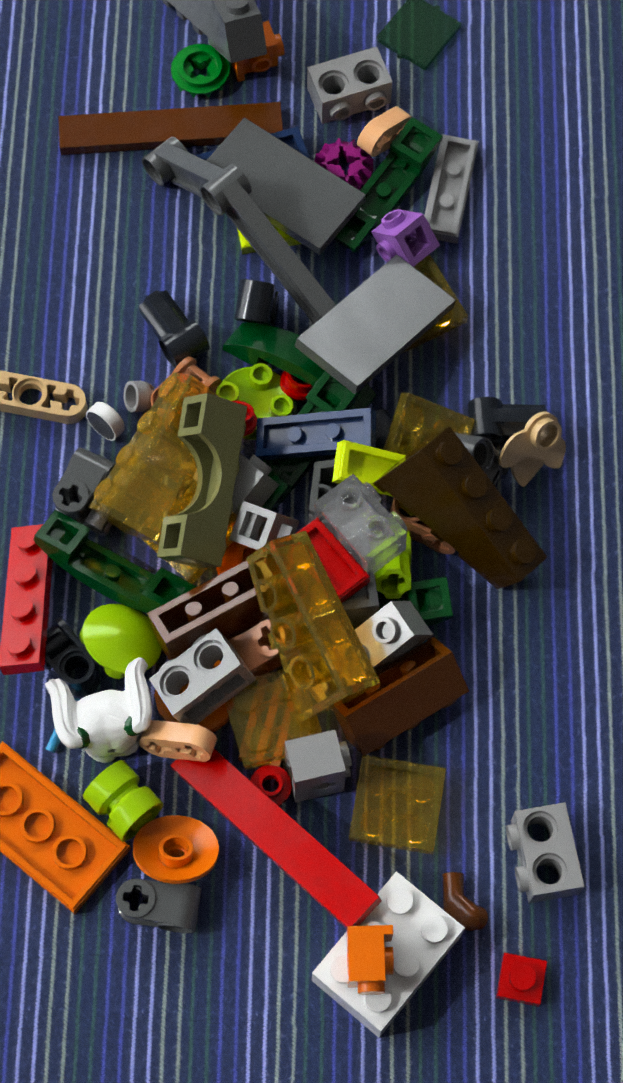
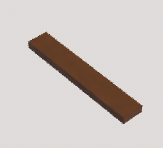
(152, 127)

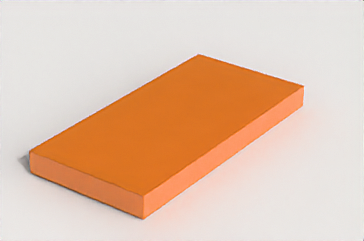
(53, 834)

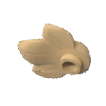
(533, 447)

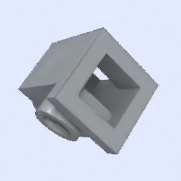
(258, 526)

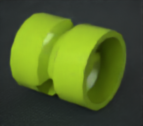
(120, 797)

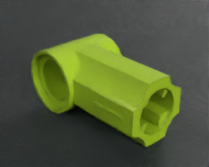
(395, 576)

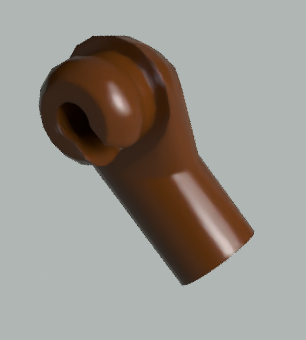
(459, 906)

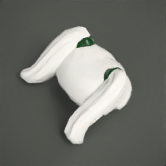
(103, 722)

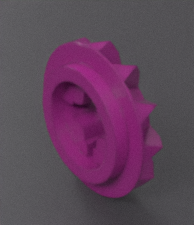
(360, 162)

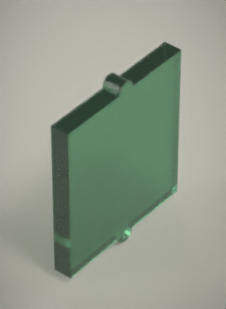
(418, 32)

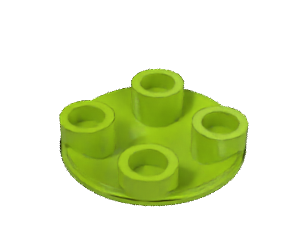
(258, 388)
(117, 637)

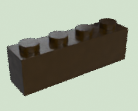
(464, 508)

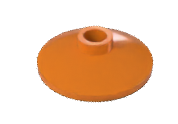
(175, 849)

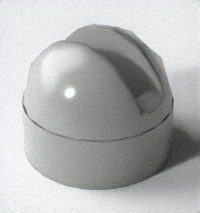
(138, 396)

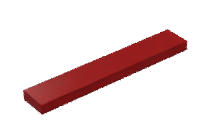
(280, 838)

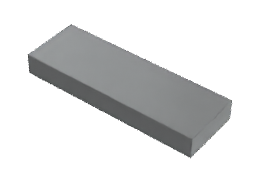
(450, 186)

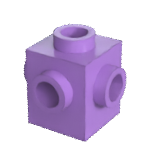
(405, 235)

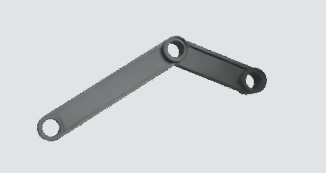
(228, 193)

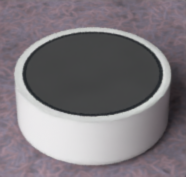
(105, 420)

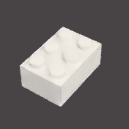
(419, 943)

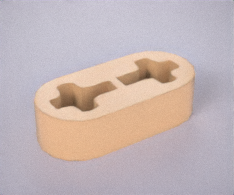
(382, 131)
(178, 741)

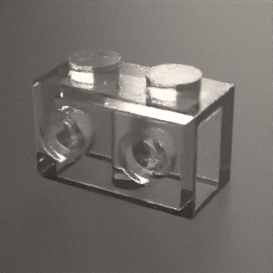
(362, 524)

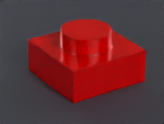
(521, 979)

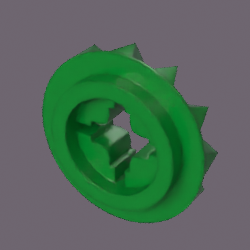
(200, 57)

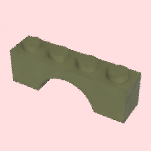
(214, 435)

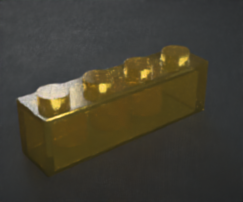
(151, 466)
(309, 628)

